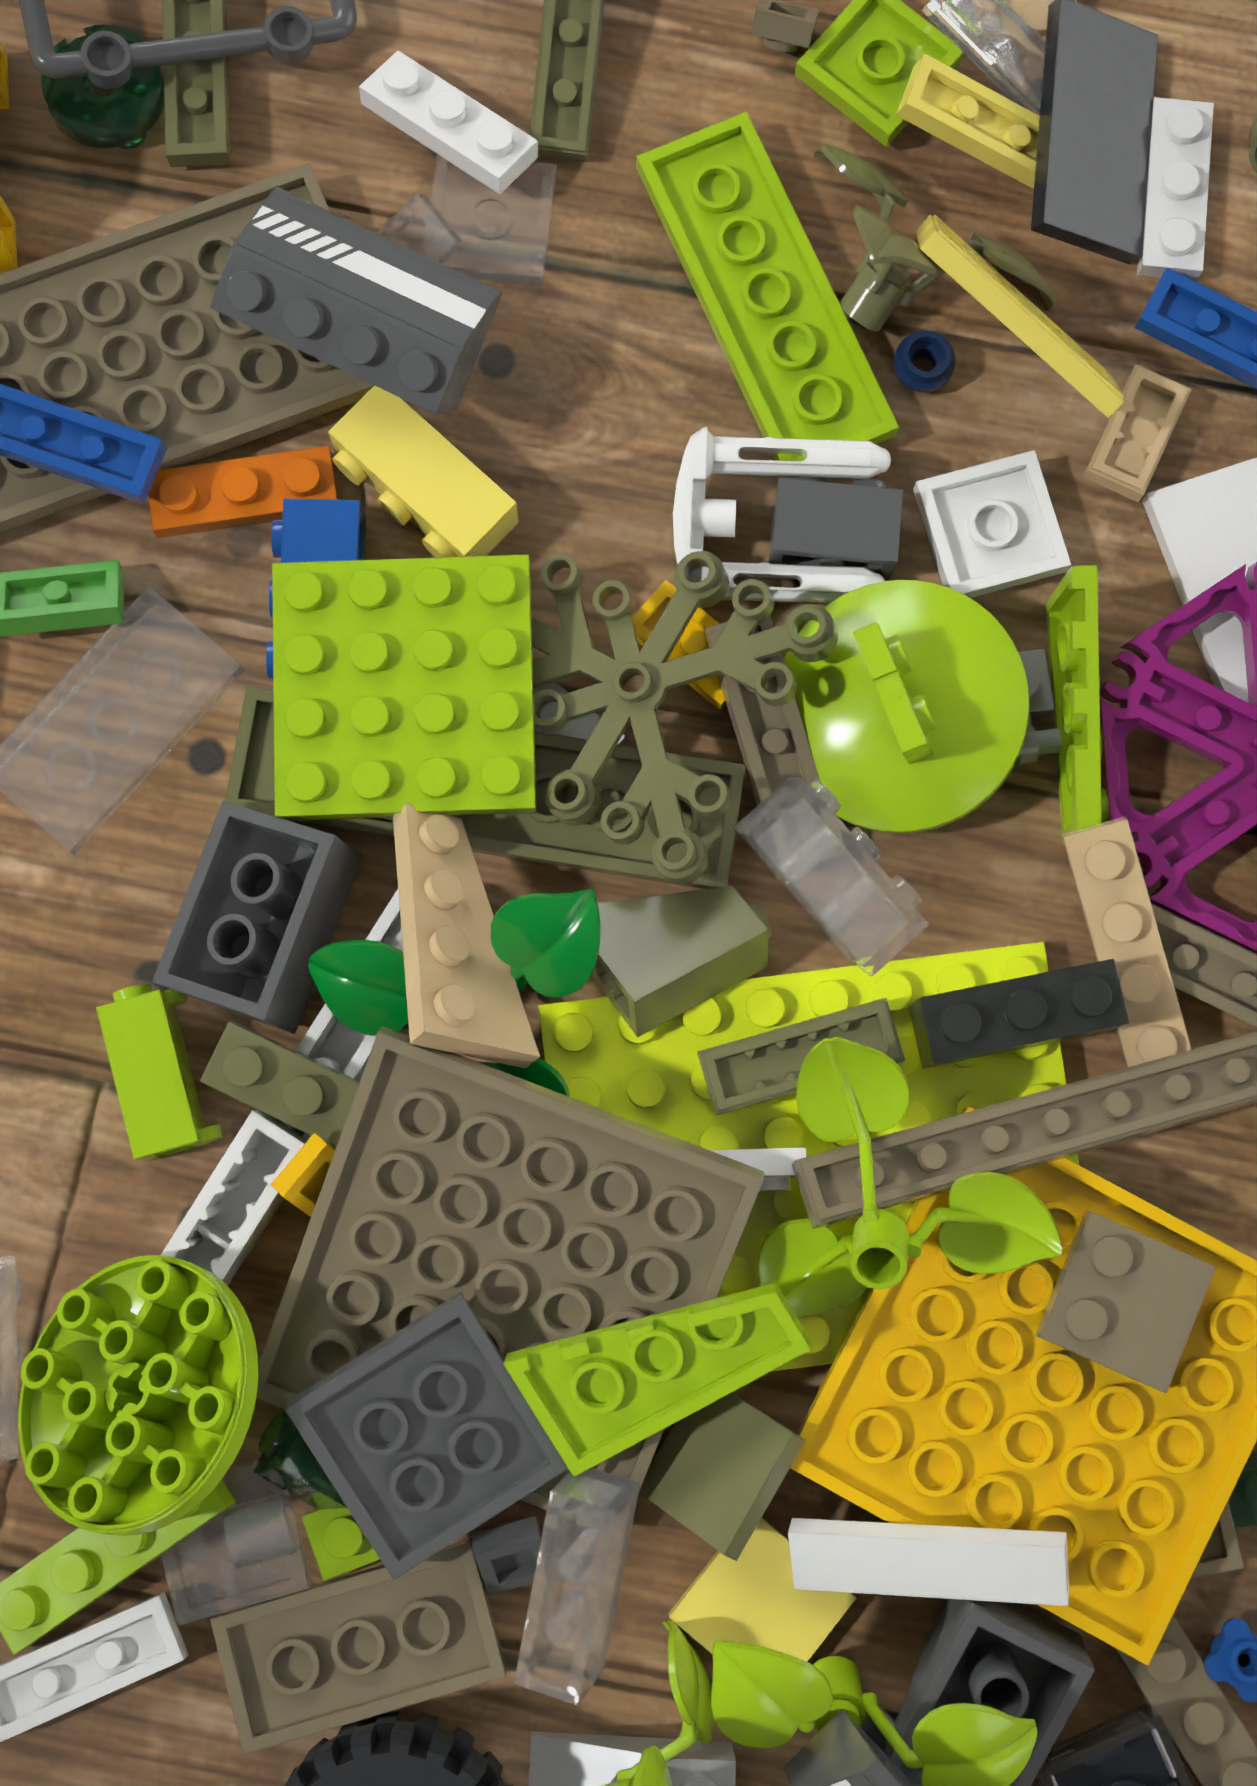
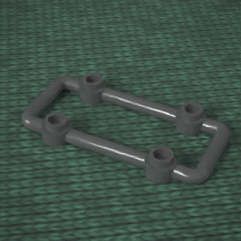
(111, 60)

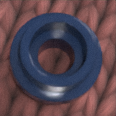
(927, 345)

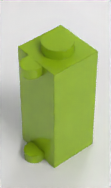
(153, 1073)

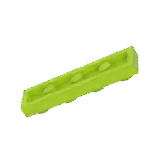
(85, 1569)

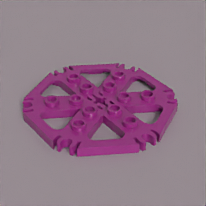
(1202, 721)

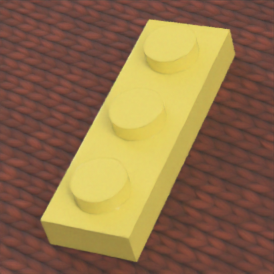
(972, 118)

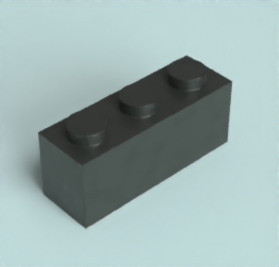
(1018, 1013)

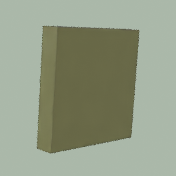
(721, 1471)

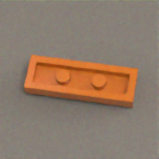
(238, 490)

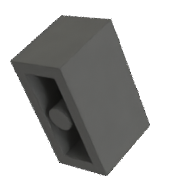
(836, 524)

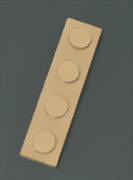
(1126, 930)

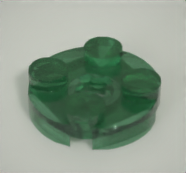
(109, 120)

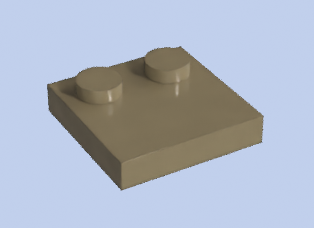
(1125, 1301)

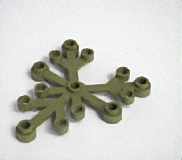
(733, 655)

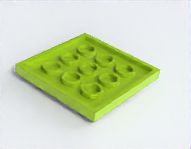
(403, 687)

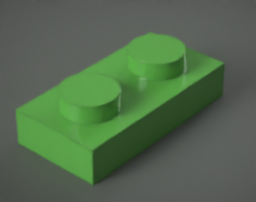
(61, 598)

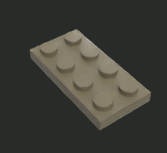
(357, 1648)

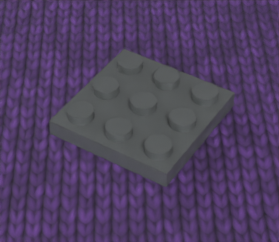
(425, 1435)

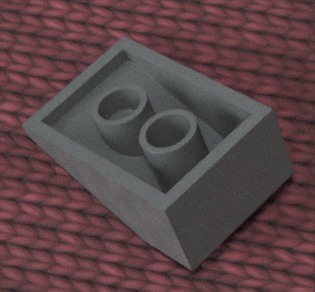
(1000, 1660)

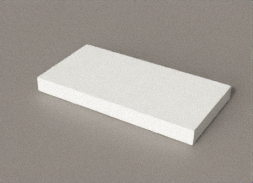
(1205, 535)

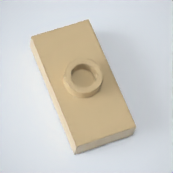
(1137, 433)

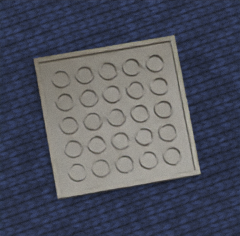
(514, 1198)

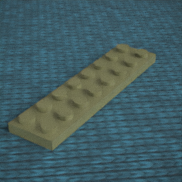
(529, 835)

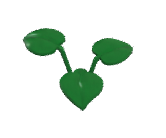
(541, 936)

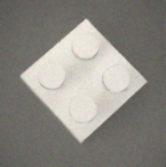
(992, 525)

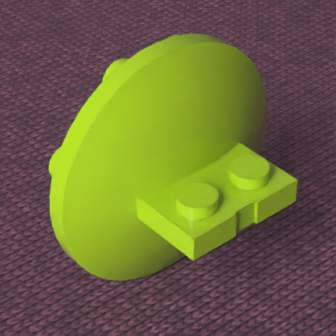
(912, 706)
(137, 1395)

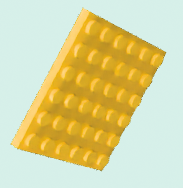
(973, 1421)

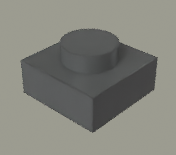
(507, 1554)

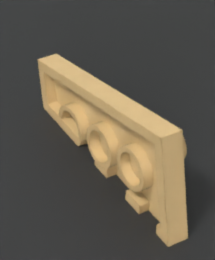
(454, 981)

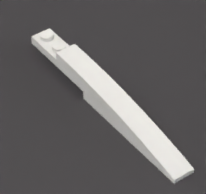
(238, 1194)

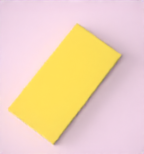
(1019, 314)

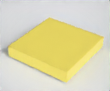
(757, 1600)

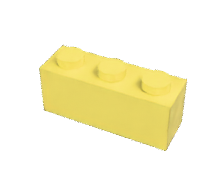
(421, 477)

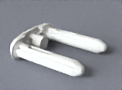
(701, 517)

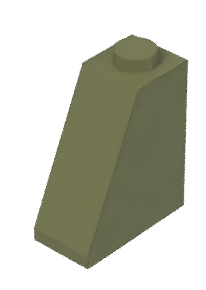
(677, 951)

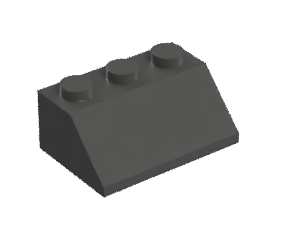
(256, 915)

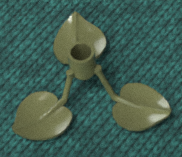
(880, 279)

